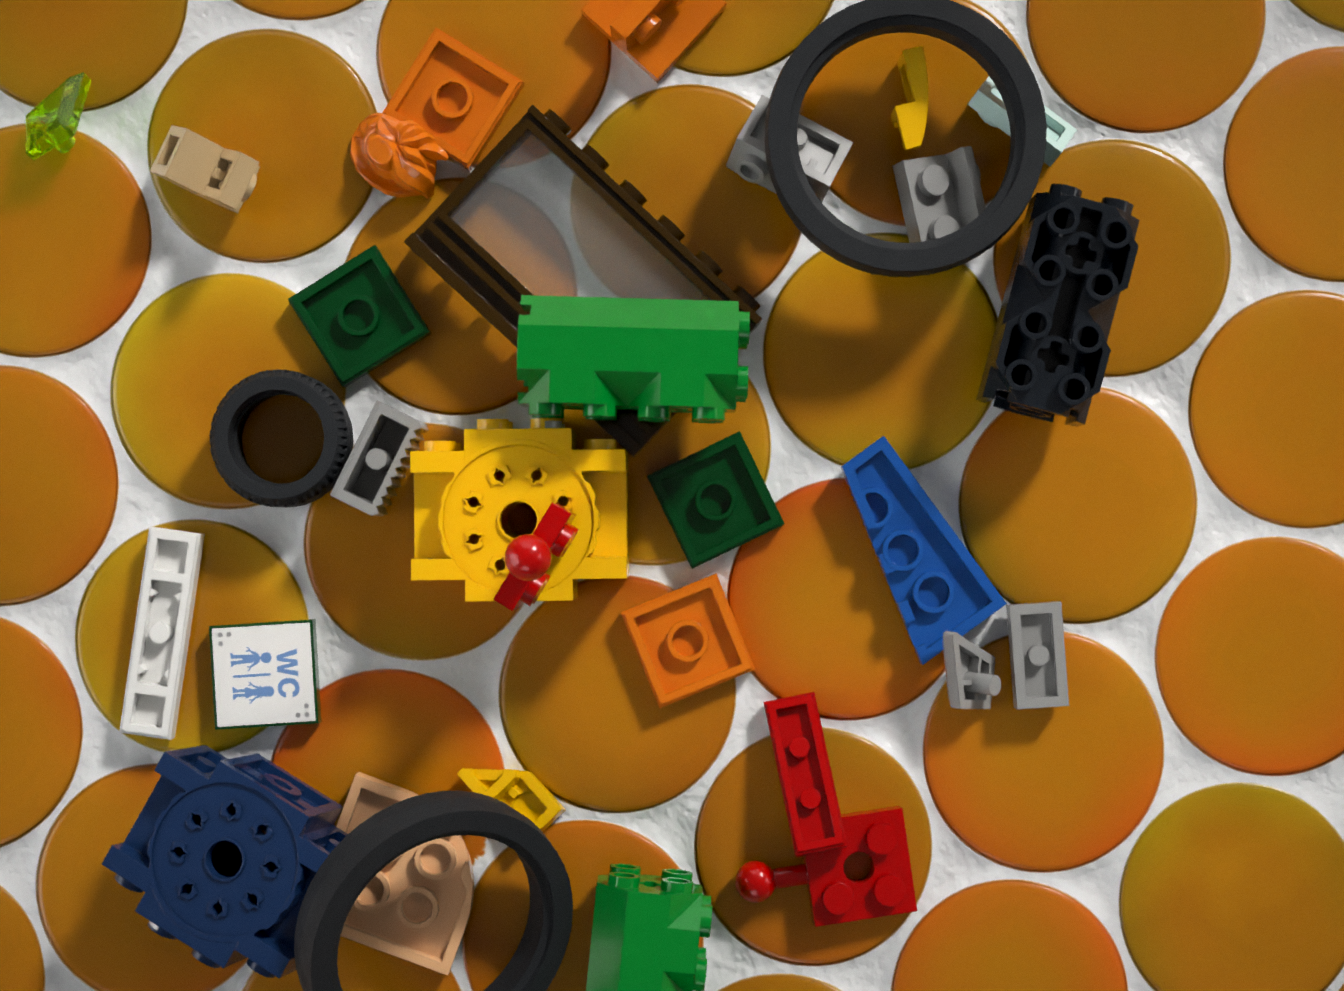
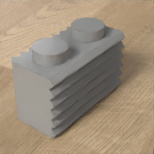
(379, 460)

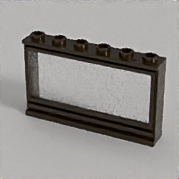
(556, 224)

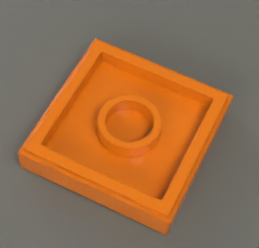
(455, 97)
(687, 640)

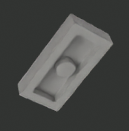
(1037, 655)

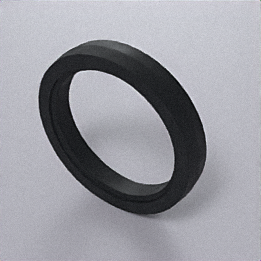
(983, 43)
(410, 824)

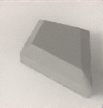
(968, 673)

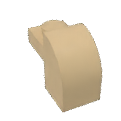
(206, 168)

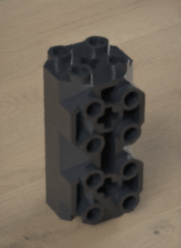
(1060, 305)

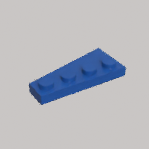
(921, 556)

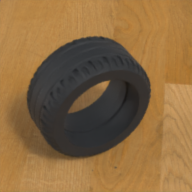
(229, 425)

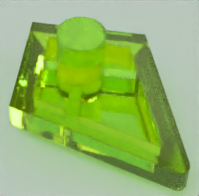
(56, 118)

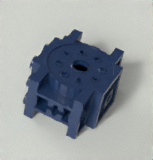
(213, 869)

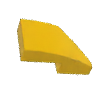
(912, 116)
(518, 790)

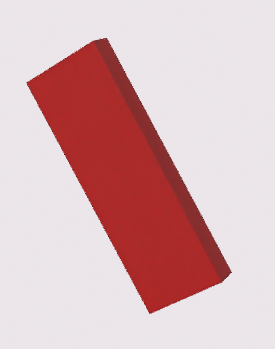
(805, 774)

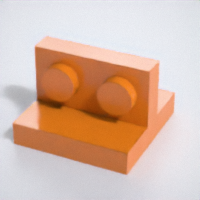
(653, 30)

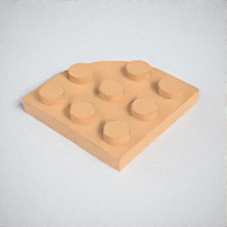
(417, 900)

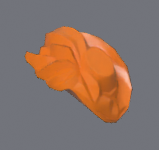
(396, 156)

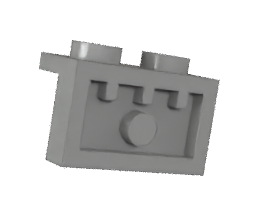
(818, 148)
(939, 193)

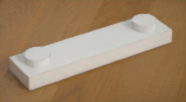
(162, 633)

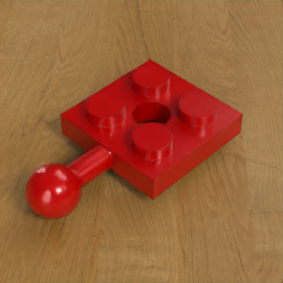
(531, 555)
(832, 895)

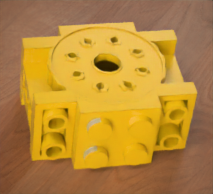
(469, 493)

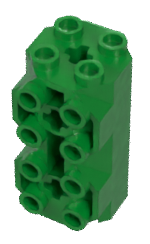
(631, 357)
(648, 931)

